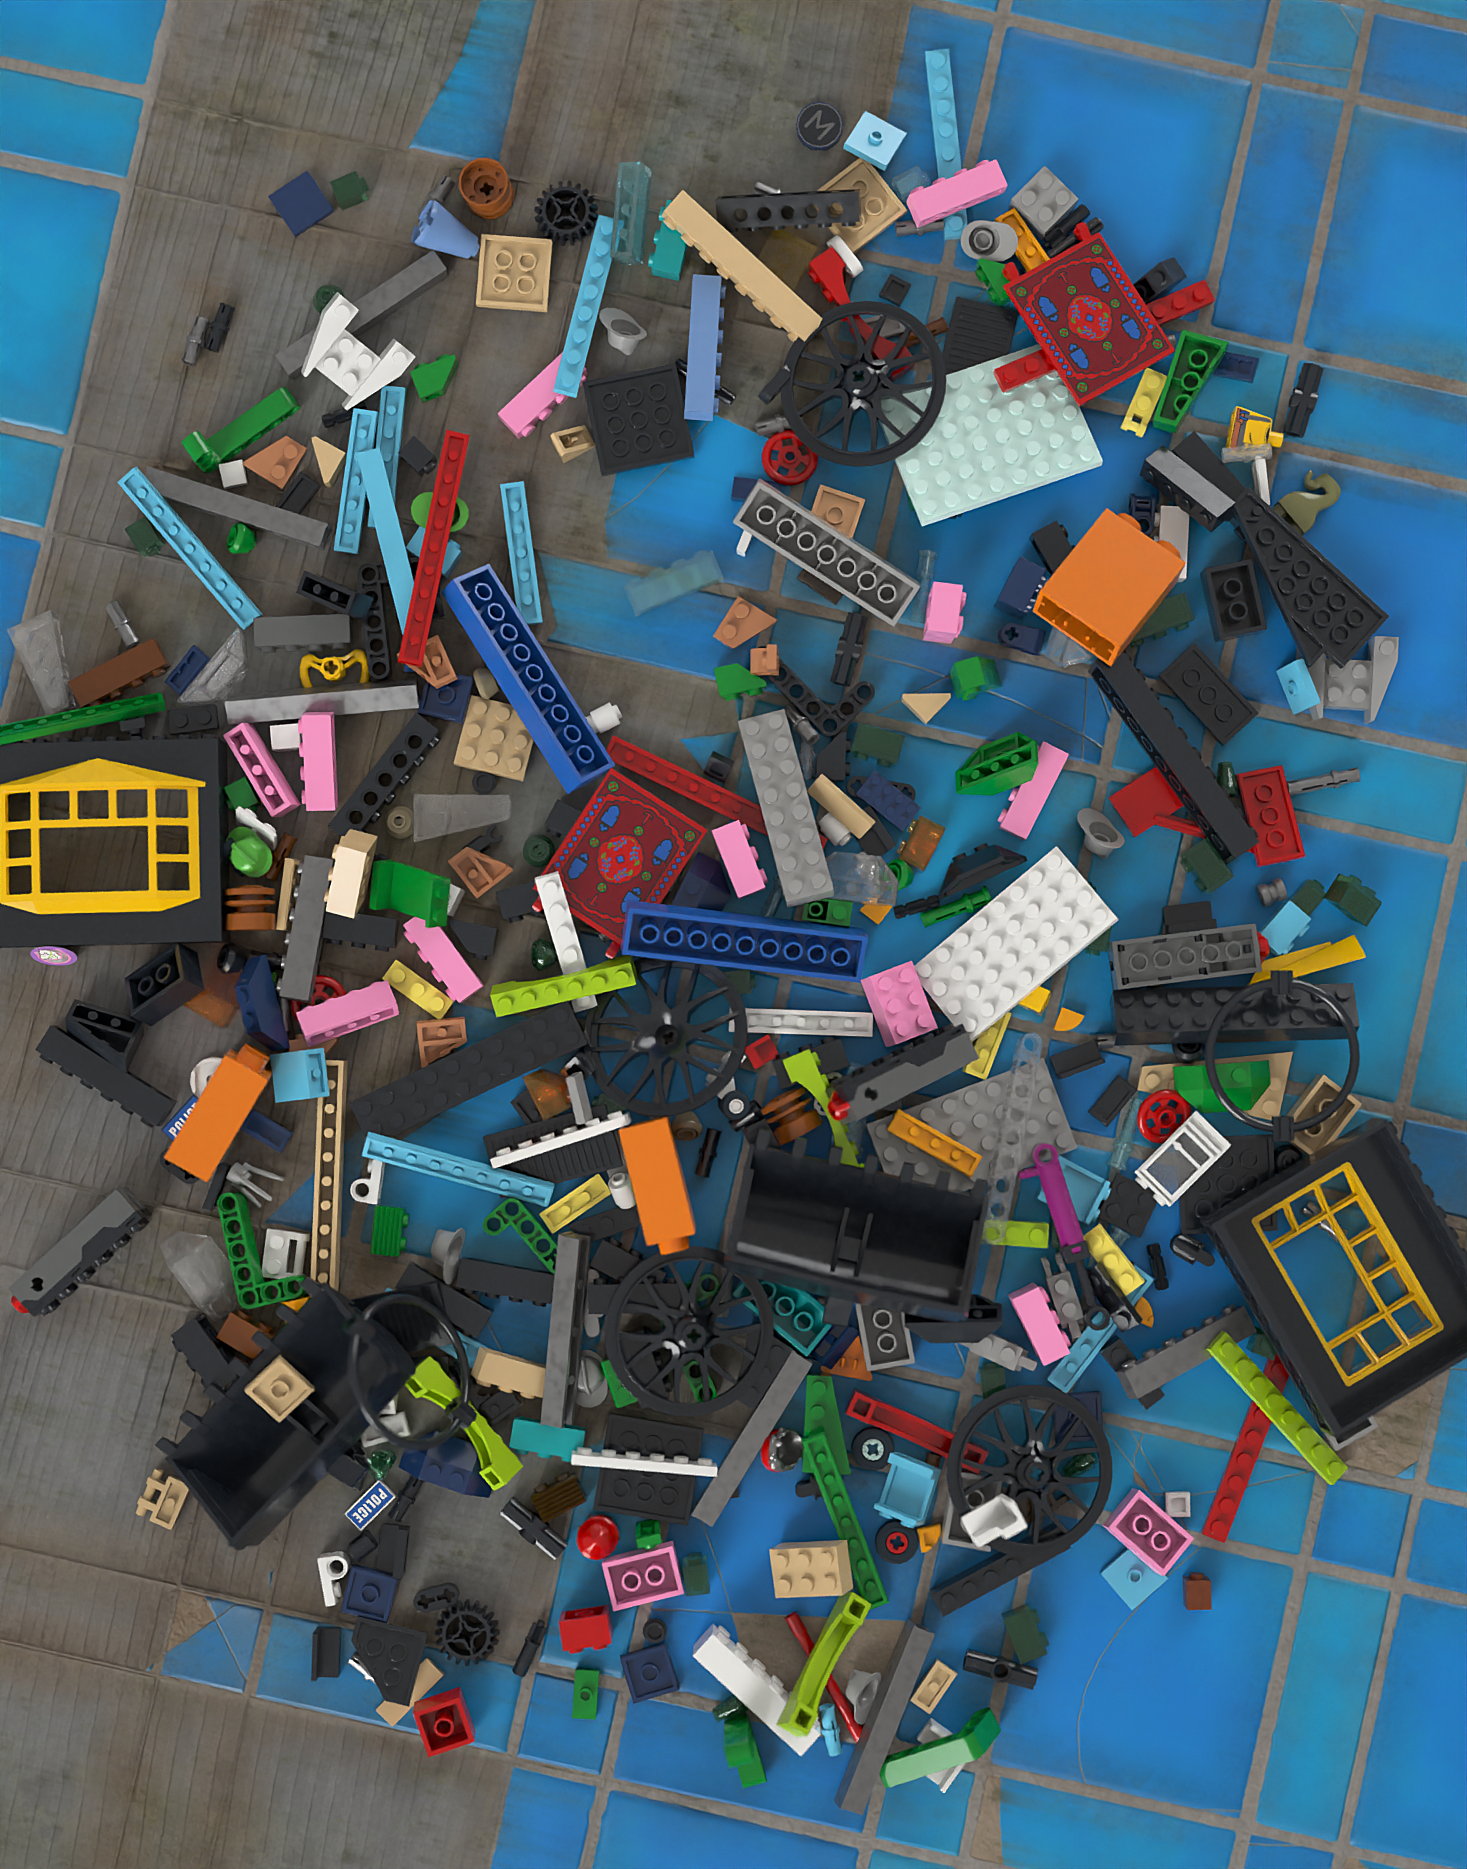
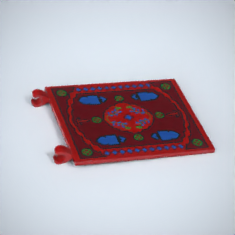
(1087, 317)
(619, 852)

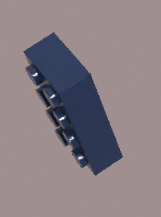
(888, 801)

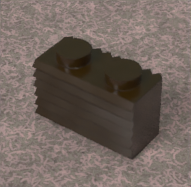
(559, 1496)

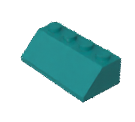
(794, 1313)

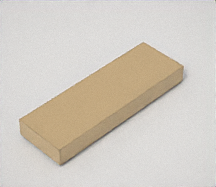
(840, 806)
(287, 900)
(427, 1677)

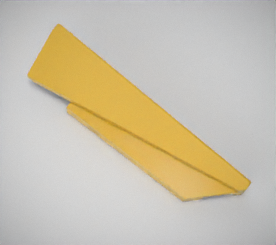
(1312, 959)

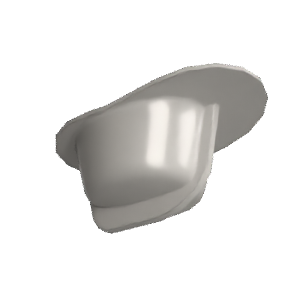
(989, 240)
(622, 329)
(1099, 832)
(447, 1252)
(592, 1383)
(861, 1692)

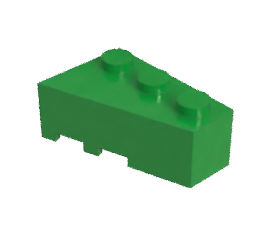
(973, 677)

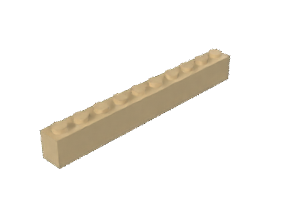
(329, 1177)

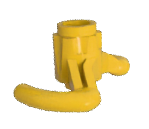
(333, 667)

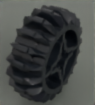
(577, 198)
(476, 1628)

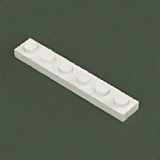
(563, 931)
(808, 1022)
(570, 1135)
(634, 1461)

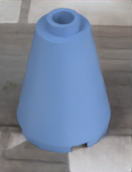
(444, 232)

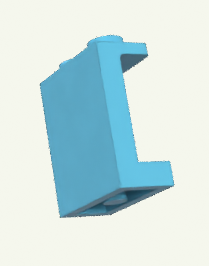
(299, 1075)
(1084, 1188)
(908, 1490)

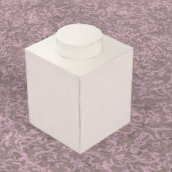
(285, 737)

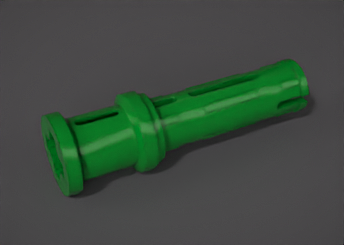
(967, 903)

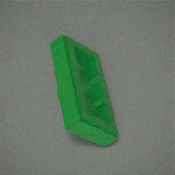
(585, 1693)

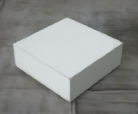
(233, 474)
(1177, 1503)

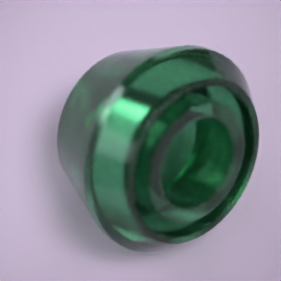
(323, 296)
(544, 845)
(543, 954)
(381, 1463)

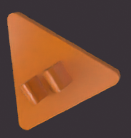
(851, 1363)

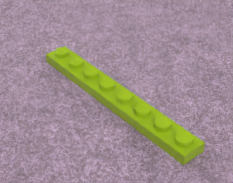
(1277, 1408)

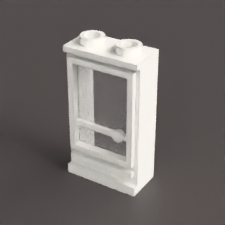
(1181, 1159)

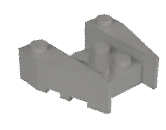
(1359, 683)

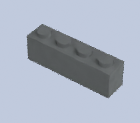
(303, 632)

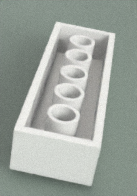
(749, 1682)

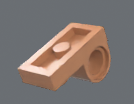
(764, 661)

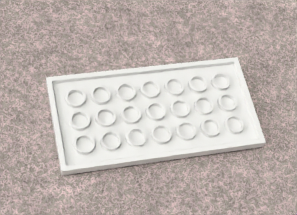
(1014, 944)

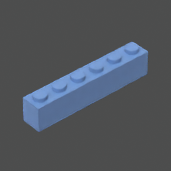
(702, 347)

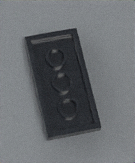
(1208, 694)

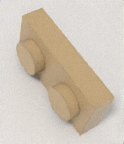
(933, 1686)

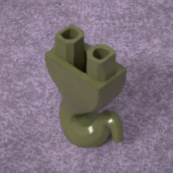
(1302, 507)

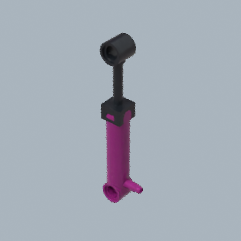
(1066, 1224)

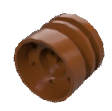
(477, 179)
(249, 909)
(791, 1115)

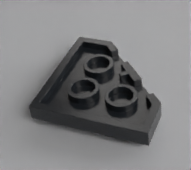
(390, 1656)

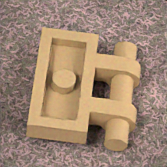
(169, 1503)

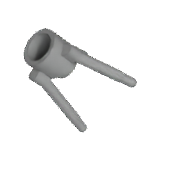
(240, 1177)

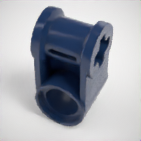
(1142, 510)
(1026, 639)

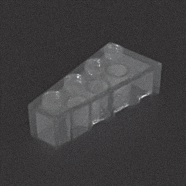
(43, 657)
(449, 813)

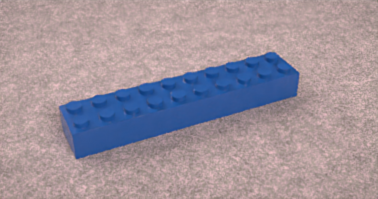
(527, 678)
(743, 941)

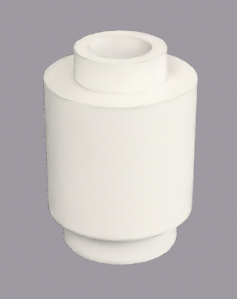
(604, 718)
(834, 830)
(622, 1190)

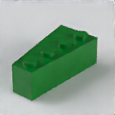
(1189, 373)
(823, 1413)

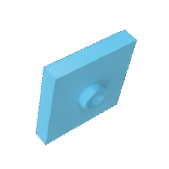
(874, 140)
(1298, 686)
(1131, 1578)

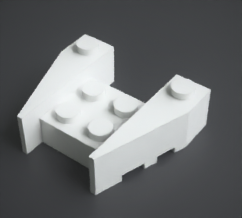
(347, 359)

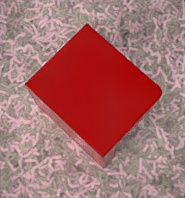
(761, 1051)

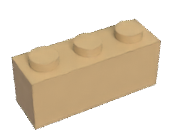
(509, 1373)

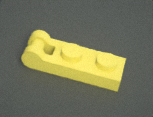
(1144, 401)

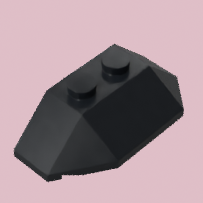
(977, 867)
(982, 1320)

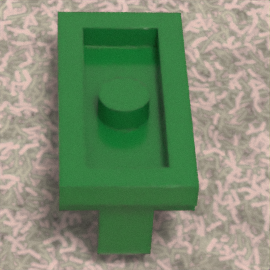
(648, 1533)

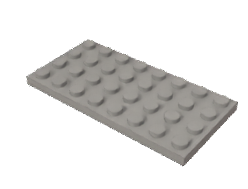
(974, 1120)

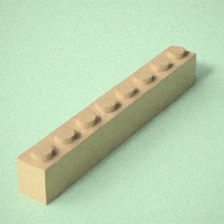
(741, 267)

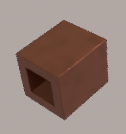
(1197, 1591)

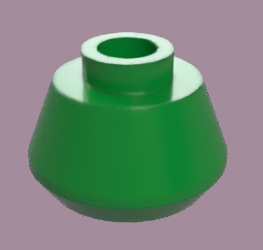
(240, 539)
(903, 873)

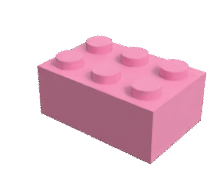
(943, 612)
(740, 859)
(899, 1004)
(1040, 1323)
(1148, 1531)
(643, 1576)

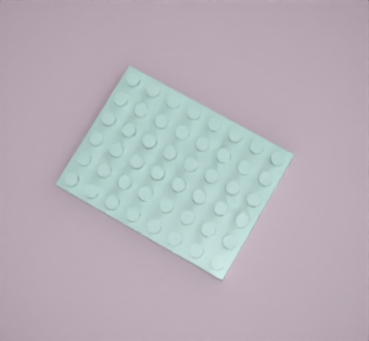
(990, 440)

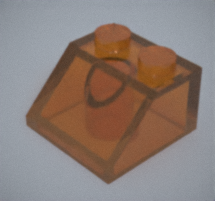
(548, 1092)

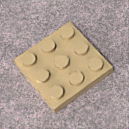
(878, 204)
(514, 273)
(494, 740)

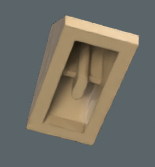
(572, 442)
(330, 460)
(925, 705)

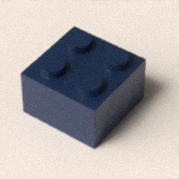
(1019, 588)

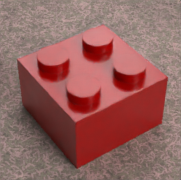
(586, 1628)
(444, 1722)

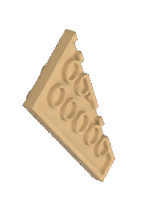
(1160, 1077)

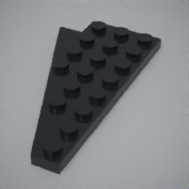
(1314, 597)

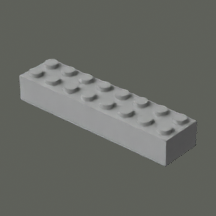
(826, 552)
(786, 808)

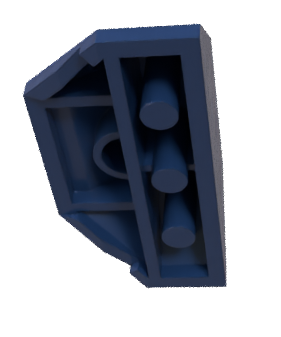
(703, 885)
(260, 1005)
(449, 1465)

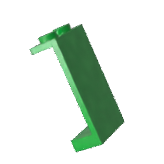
(410, 891)

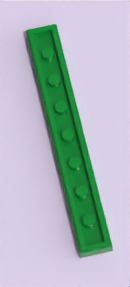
(81, 718)
(844, 1518)

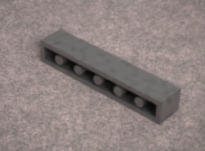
(305, 937)
(1183, 1353)

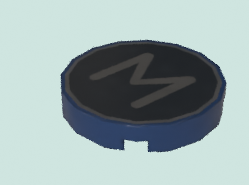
(819, 126)

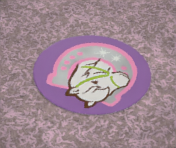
(53, 955)

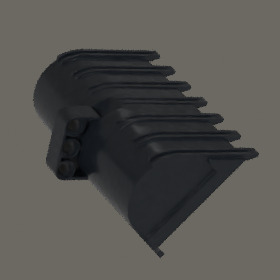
(856, 1233)
(257, 1470)

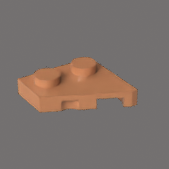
(277, 461)
(742, 623)
(436, 664)
(478, 870)
(439, 1037)

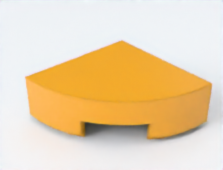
(875, 913)
(1067, 1020)
(1145, 1311)
(928, 1536)

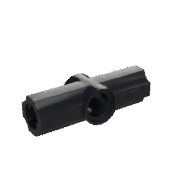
(1303, 400)
(848, 649)
(533, 1529)
(1015, 1673)

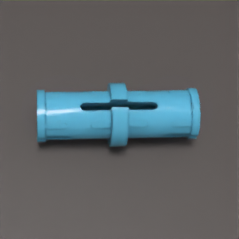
(830, 1729)

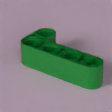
(516, 1222)

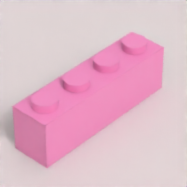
(956, 193)
(534, 401)
(319, 761)
(261, 769)
(1031, 796)
(445, 958)
(347, 1013)

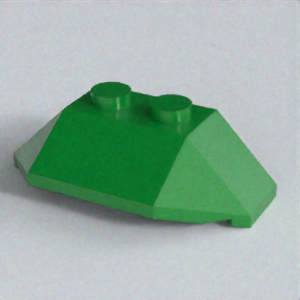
(998, 766)
(1240, 1080)

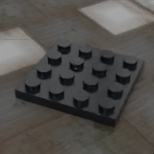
(638, 419)
(1233, 1174)
(648, 1493)

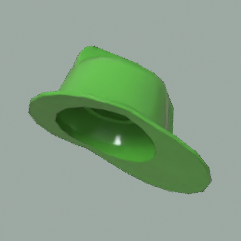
(421, 506)
(249, 852)

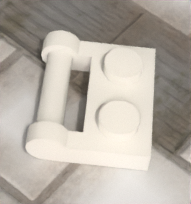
(277, 1253)

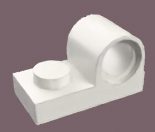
(374, 1183)
(328, 1574)

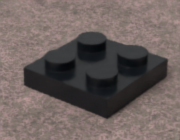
(1128, 1205)

